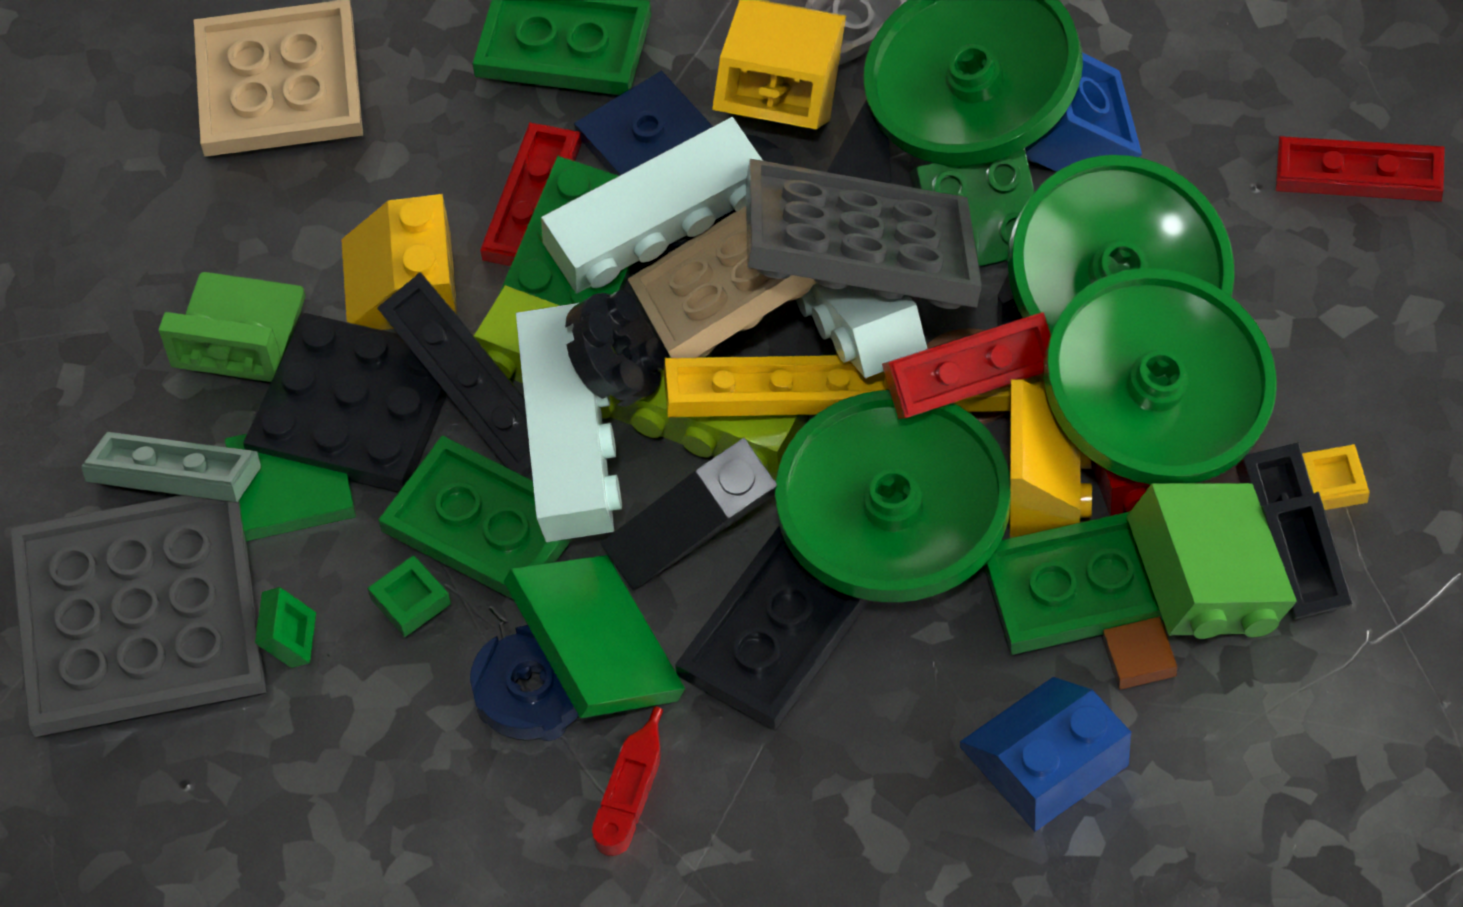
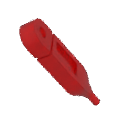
(628, 788)

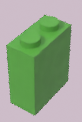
(1211, 559)

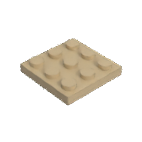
(277, 77)
(708, 291)

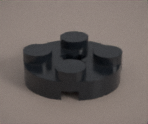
(615, 322)

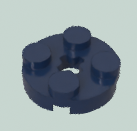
(502, 702)

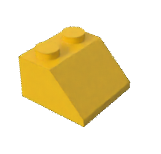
(391, 250)
(1043, 467)

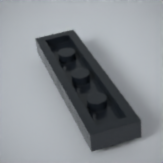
(462, 369)

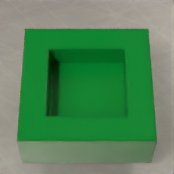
(409, 596)
(285, 627)

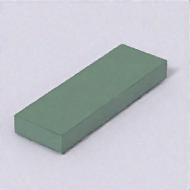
(171, 466)

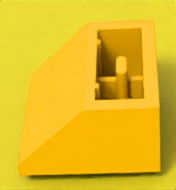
(780, 63)

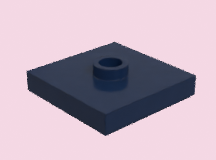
(640, 124)

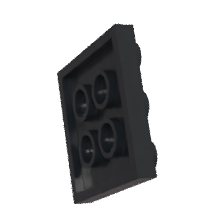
(348, 403)

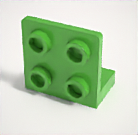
(233, 326)

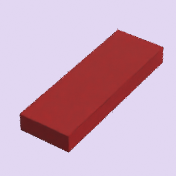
(1360, 169)
(524, 187)
(967, 365)

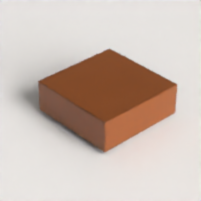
(1139, 653)

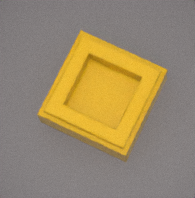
(1337, 476)

